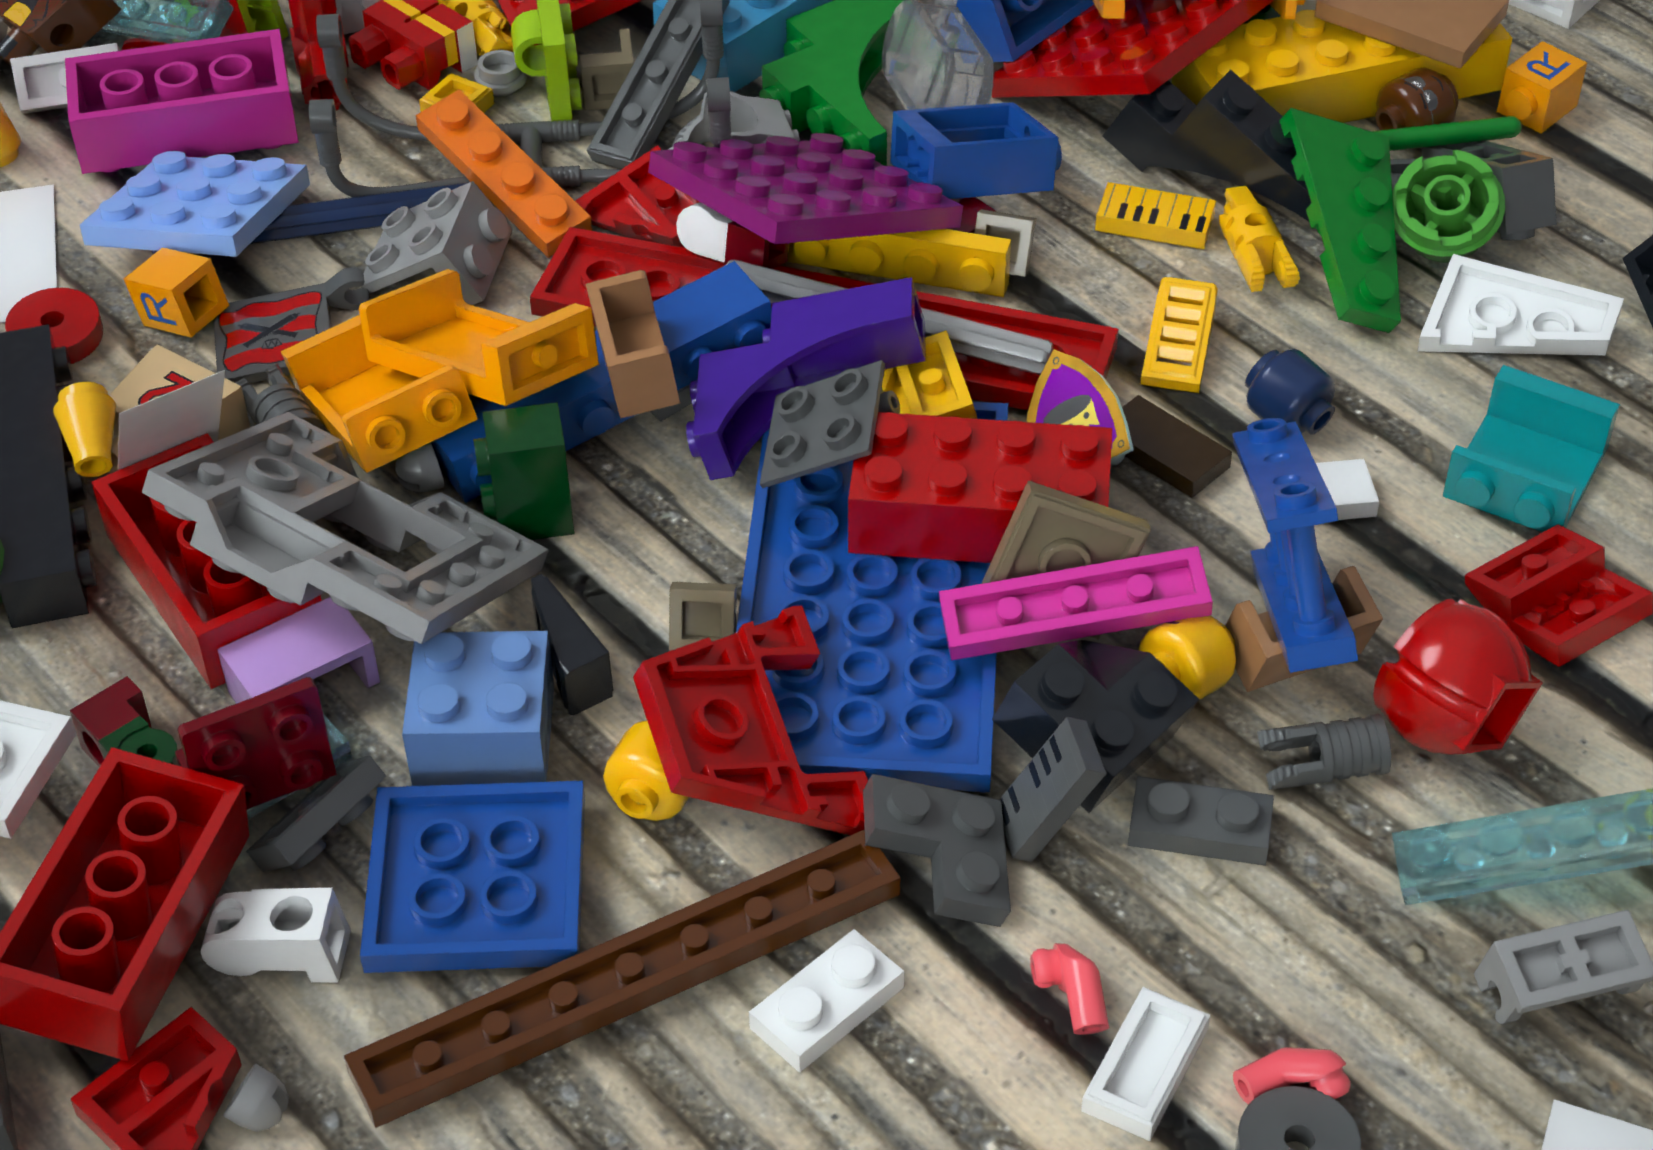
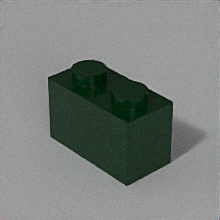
(527, 471)

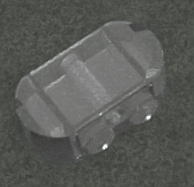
(935, 58)

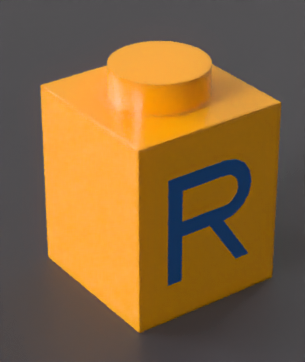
(1542, 86)
(176, 292)

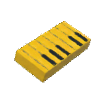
(1155, 215)

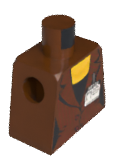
(51, 25)

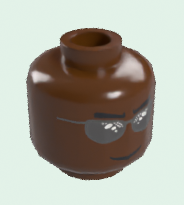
(1416, 100)

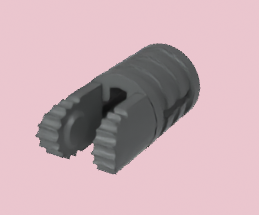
(277, 399)
(1334, 749)

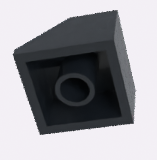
(1119, 691)

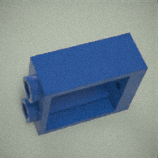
(975, 149)

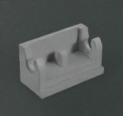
(1565, 964)

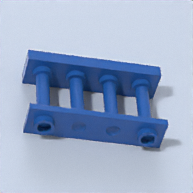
(1289, 568)

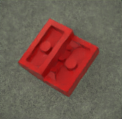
(1559, 594)

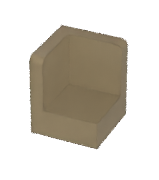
(605, 73)

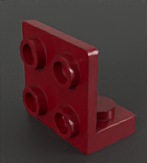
(264, 742)

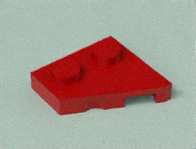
(637, 204)
(165, 1089)

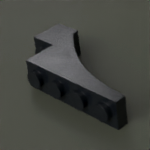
(1223, 136)

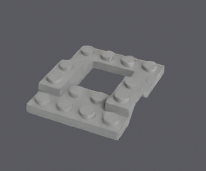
(270, 483)

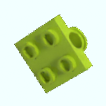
(553, 58)

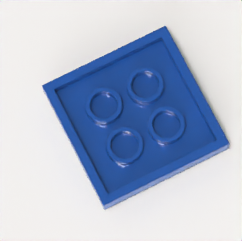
(474, 877)

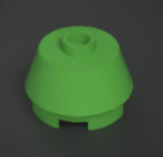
(1448, 205)

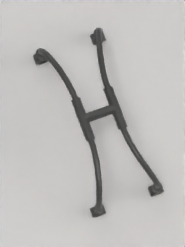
(528, 134)

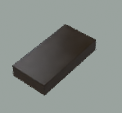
(1173, 448)

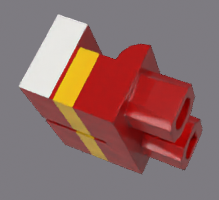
(414, 41)

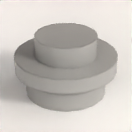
(499, 71)

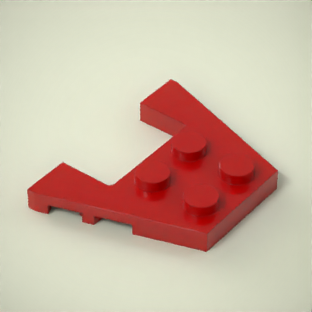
(725, 732)

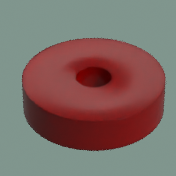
(71, 318)

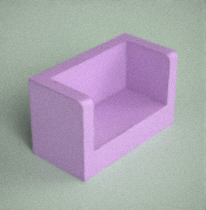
(298, 648)

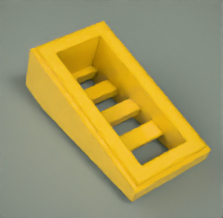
(1180, 333)

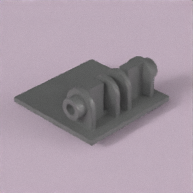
(825, 423)

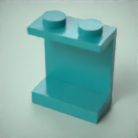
(1532, 451)

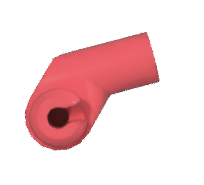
(1078, 979)
(1293, 1066)

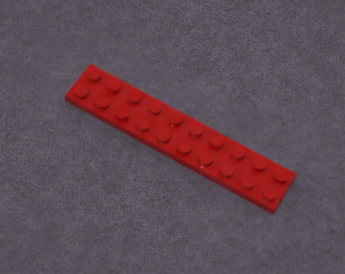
(594, 256)

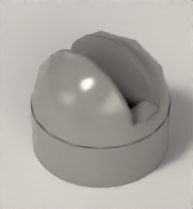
(419, 470)
(258, 1100)

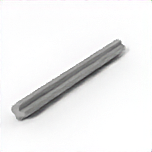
(966, 336)

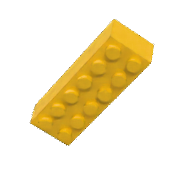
(1329, 67)

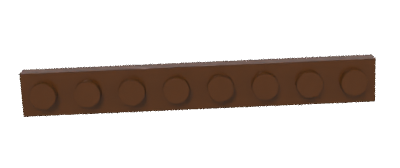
(618, 978)

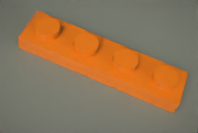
(502, 171)

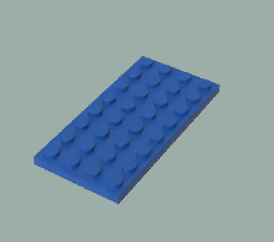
(884, 675)

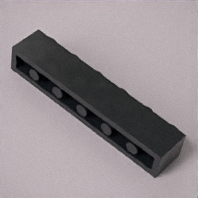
(39, 490)

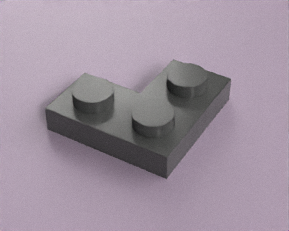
(953, 829)

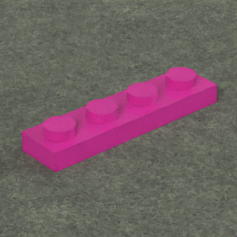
(1075, 603)

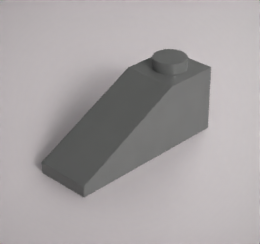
(1525, 180)

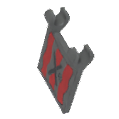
(258, 328)

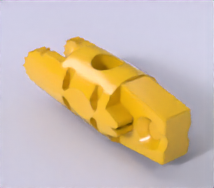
(489, 24)
(1255, 240)

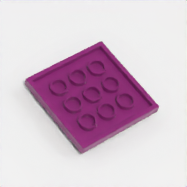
(804, 189)

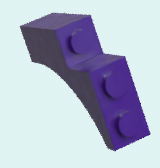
(805, 344)

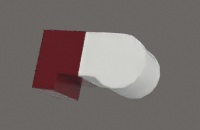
(721, 239)

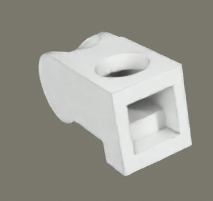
(278, 933)

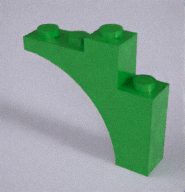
(827, 69)

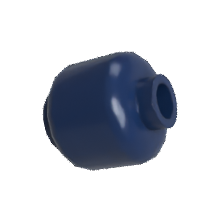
(1291, 389)

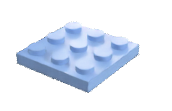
(196, 204)

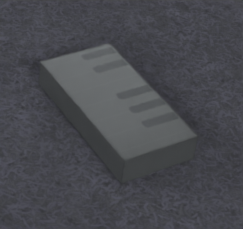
(1050, 788)

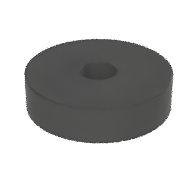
(1296, 1116)

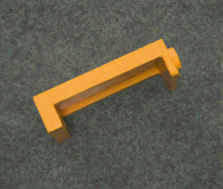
(496, 354)
(370, 405)

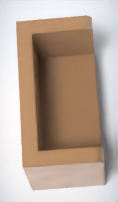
(632, 344)
(1256, 644)

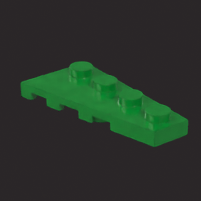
(1353, 213)

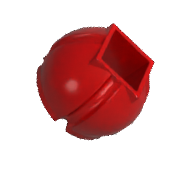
(1456, 680)

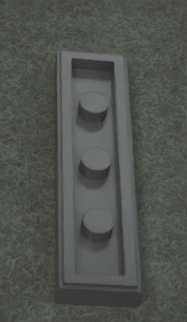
(651, 86)

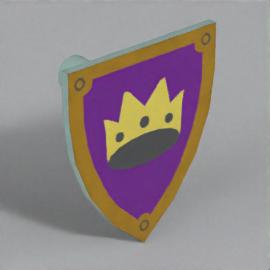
(1079, 395)

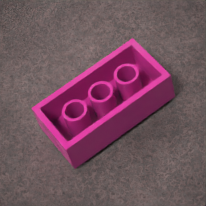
(181, 98)

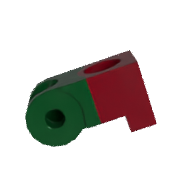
(121, 721)

